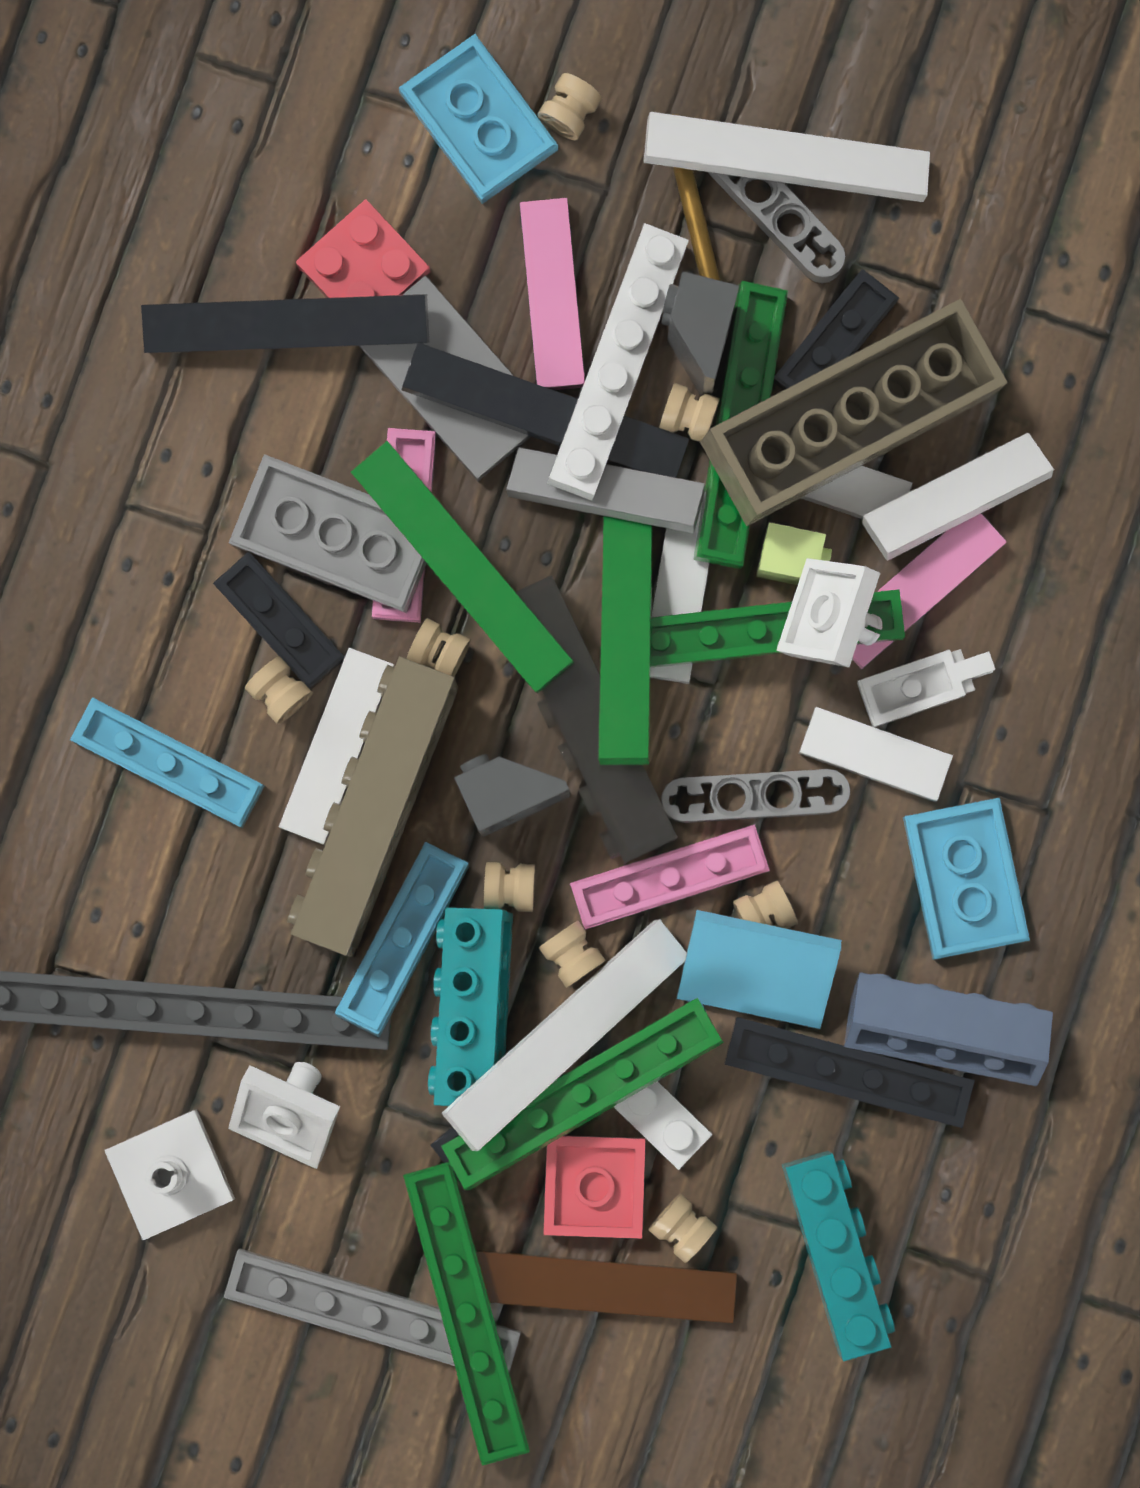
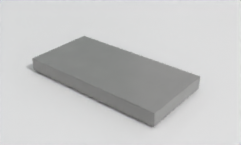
(472, 440)
(327, 534)

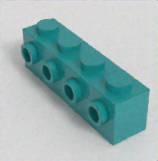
(472, 999)
(836, 1256)

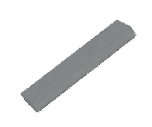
(620, 493)

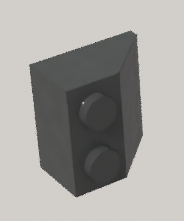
(699, 324)
(506, 792)

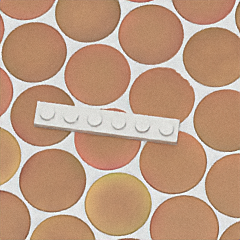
(617, 362)

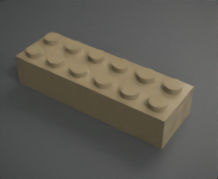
(853, 412)
(375, 806)

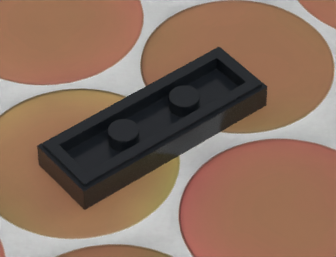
(840, 330)
(279, 620)

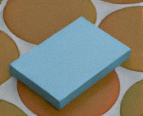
(478, 118)
(966, 878)
(759, 969)

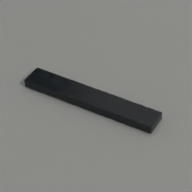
(285, 323)
(532, 409)

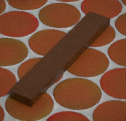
(609, 1286)

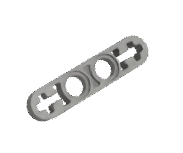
(766, 217)
(754, 789)

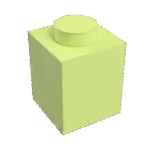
(787, 550)

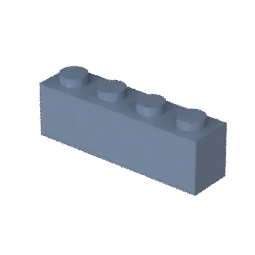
(949, 1029)

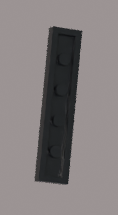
(849, 1072)

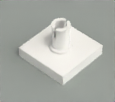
(830, 613)
(285, 1113)
(169, 1174)

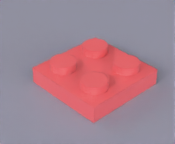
(362, 258)
(594, 1187)

